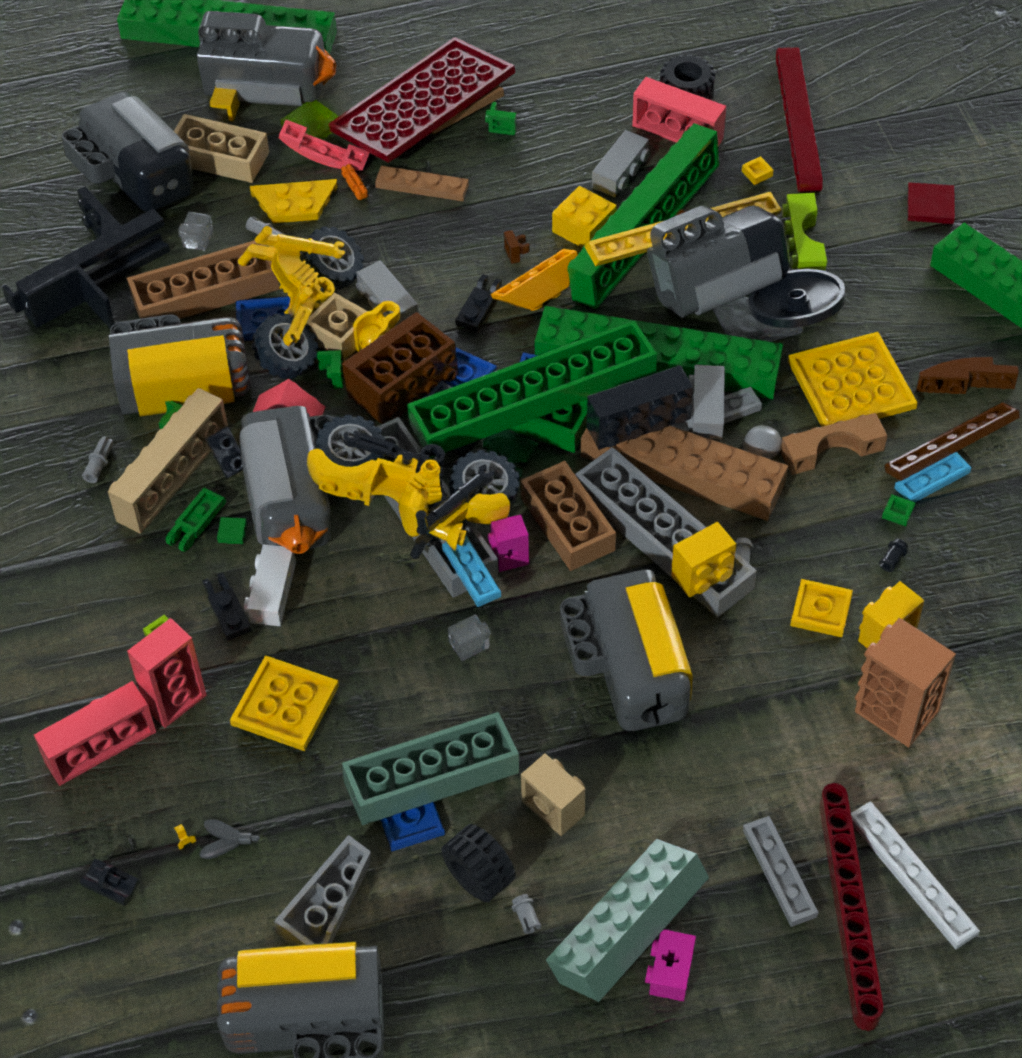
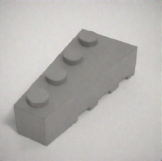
(326, 897)

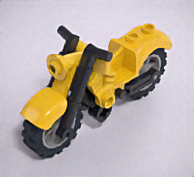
(412, 480)

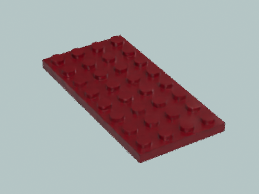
(421, 99)

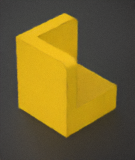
(225, 99)

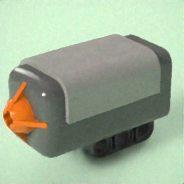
(262, 60)
(281, 494)

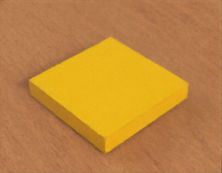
(821, 608)

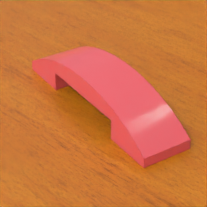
(320, 150)

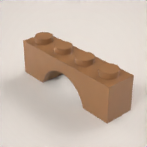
(861, 434)

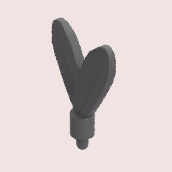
(229, 839)

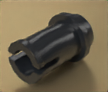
(896, 550)

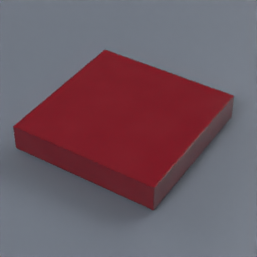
(930, 203)

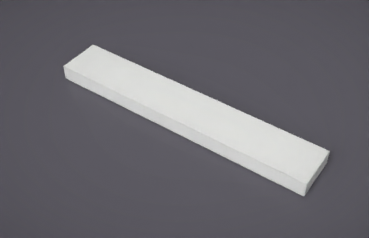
(914, 875)

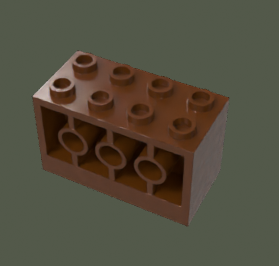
(400, 368)

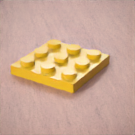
(284, 703)

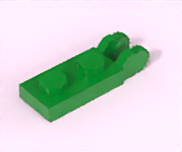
(195, 518)

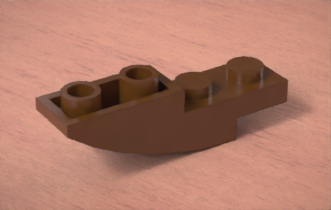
(959, 374)

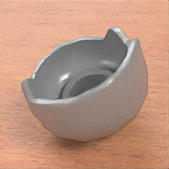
(762, 441)

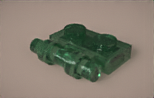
(512, 446)

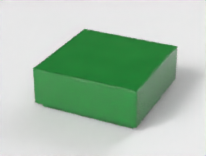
(898, 510)
(232, 530)

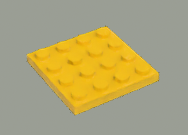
(852, 380)

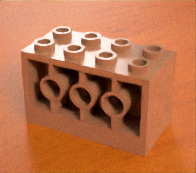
(903, 681)

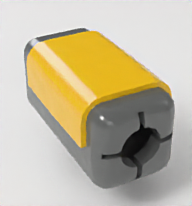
(634, 644)

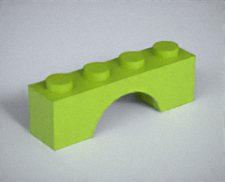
(800, 215)

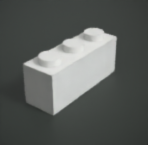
(270, 585)

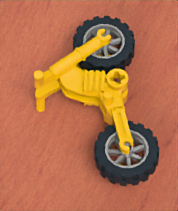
(301, 279)

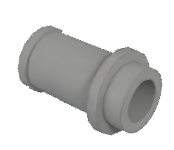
(743, 548)
(526, 913)

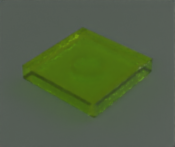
(314, 117)

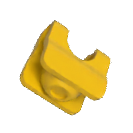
(373, 324)

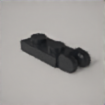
(478, 305)
(227, 609)

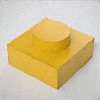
(757, 170)

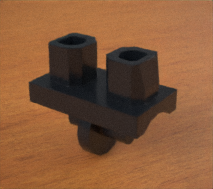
(225, 451)
(110, 882)

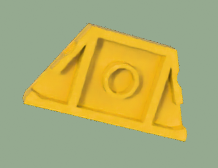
(294, 200)

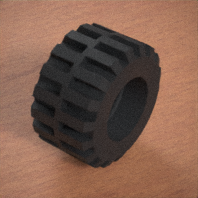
(690, 75)
(478, 863)

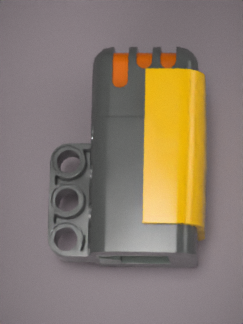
(170, 360)
(302, 1000)

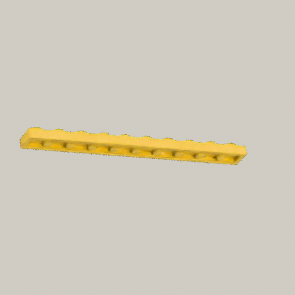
(638, 240)

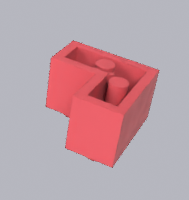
(287, 395)

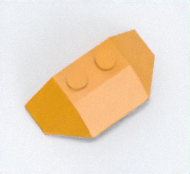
(539, 283)

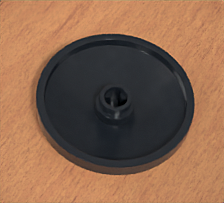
(798, 299)

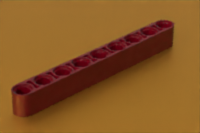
(799, 120)
(848, 915)

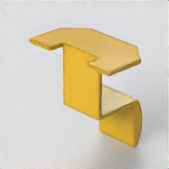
(184, 839)

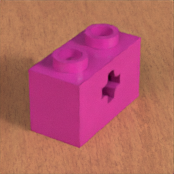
(509, 542)
(666, 980)

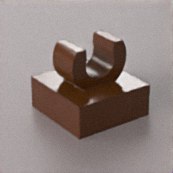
(515, 246)

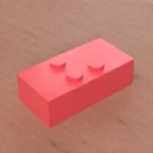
(673, 111)
(167, 672)
(95, 733)

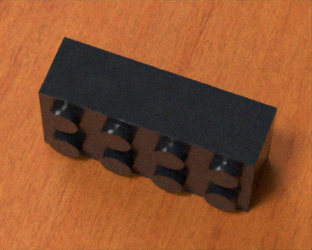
(639, 407)

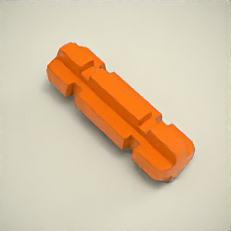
(354, 182)

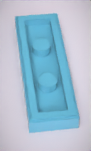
(933, 478)
(472, 573)

